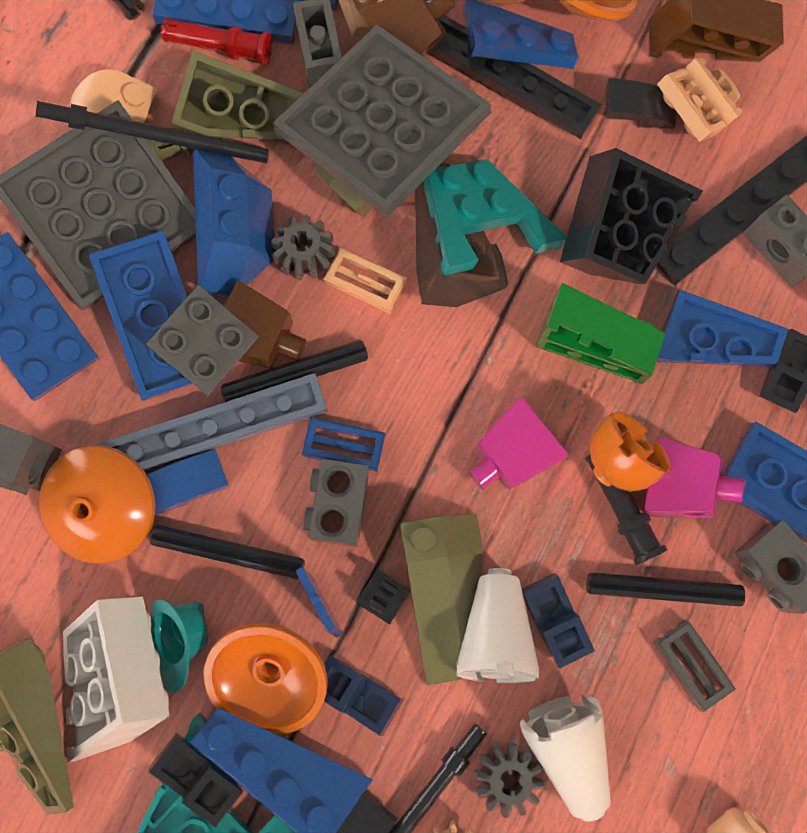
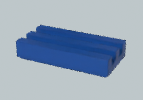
(311, 438)

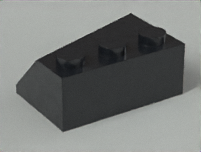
(624, 217)

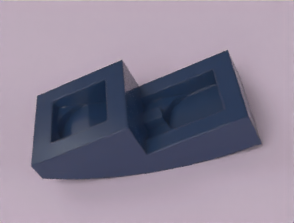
(557, 621)
(360, 696)

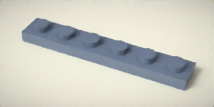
(223, 423)

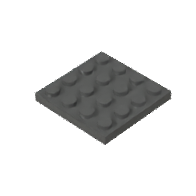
(382, 119)
(93, 195)

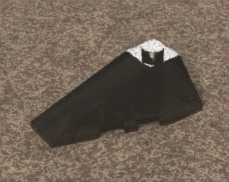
(457, 288)

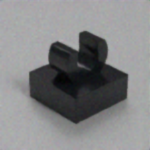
(383, 596)

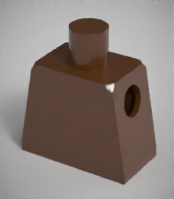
(410, 21)
(269, 322)

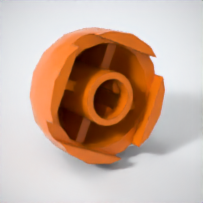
(625, 456)

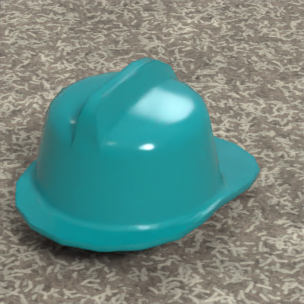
(178, 637)

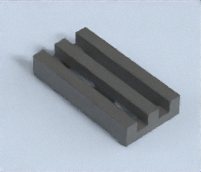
(673, 636)

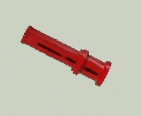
(232, 42)

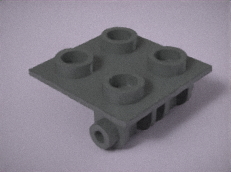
(202, 340)

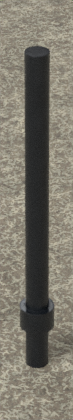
(79, 118)
(454, 763)

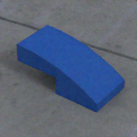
(187, 481)

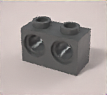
(348, 504)

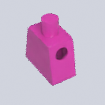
(516, 449)
(691, 484)

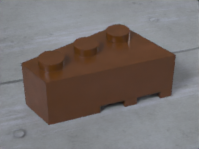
(719, 27)

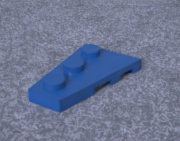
(516, 38)
(715, 334)

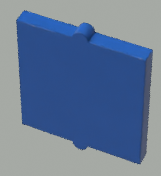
(319, 602)

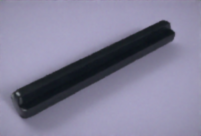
(319, 363)
(226, 551)
(665, 589)

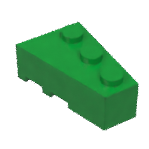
(600, 336)

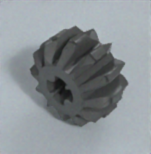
(294, 237)
(494, 785)

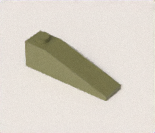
(230, 101)
(443, 577)
(32, 727)

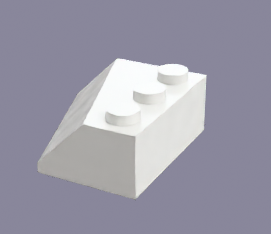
(112, 676)

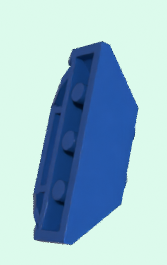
(230, 223)

